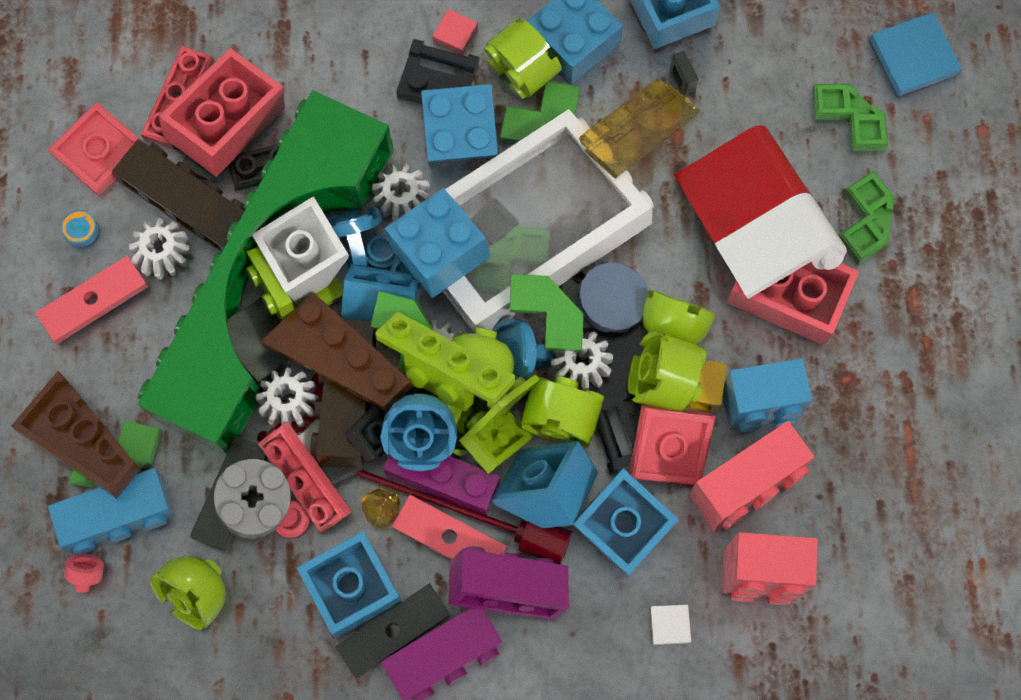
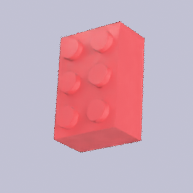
(222, 112)
(802, 302)
(752, 477)
(769, 567)

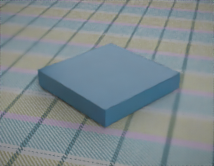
(915, 54)

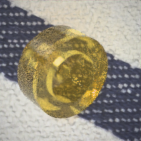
(380, 507)

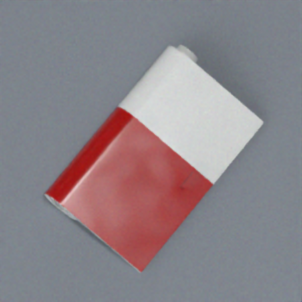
(759, 211)

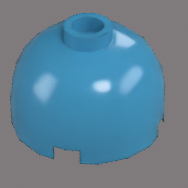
(419, 432)

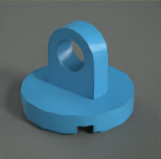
(348, 228)
(522, 343)

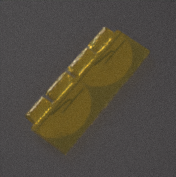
(637, 127)

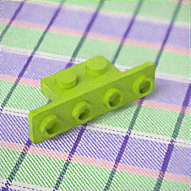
(444, 365)

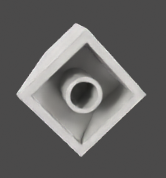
(302, 250)

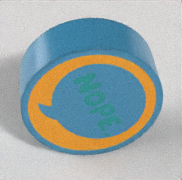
(79, 228)

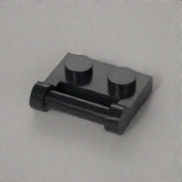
(419, 78)
(629, 416)

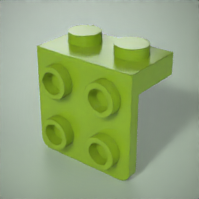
(274, 295)
(498, 433)

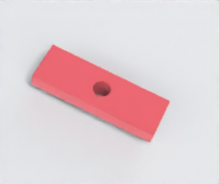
(184, 72)
(73, 310)
(305, 477)
(430, 525)

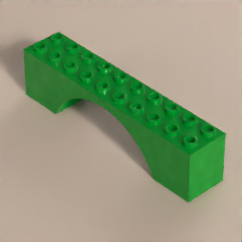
(199, 377)

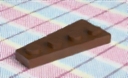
(331, 348)
(74, 435)

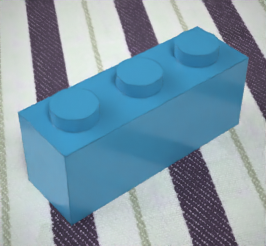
(99, 516)

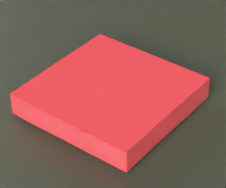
(94, 147)
(671, 445)

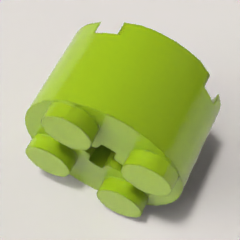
(522, 57)
(666, 372)
(561, 411)

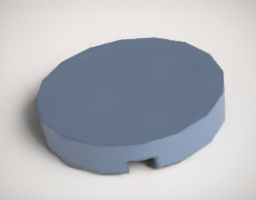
(612, 297)

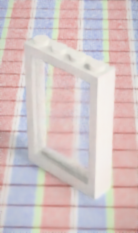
(543, 215)

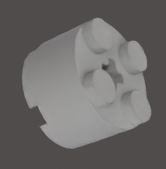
(236, 483)

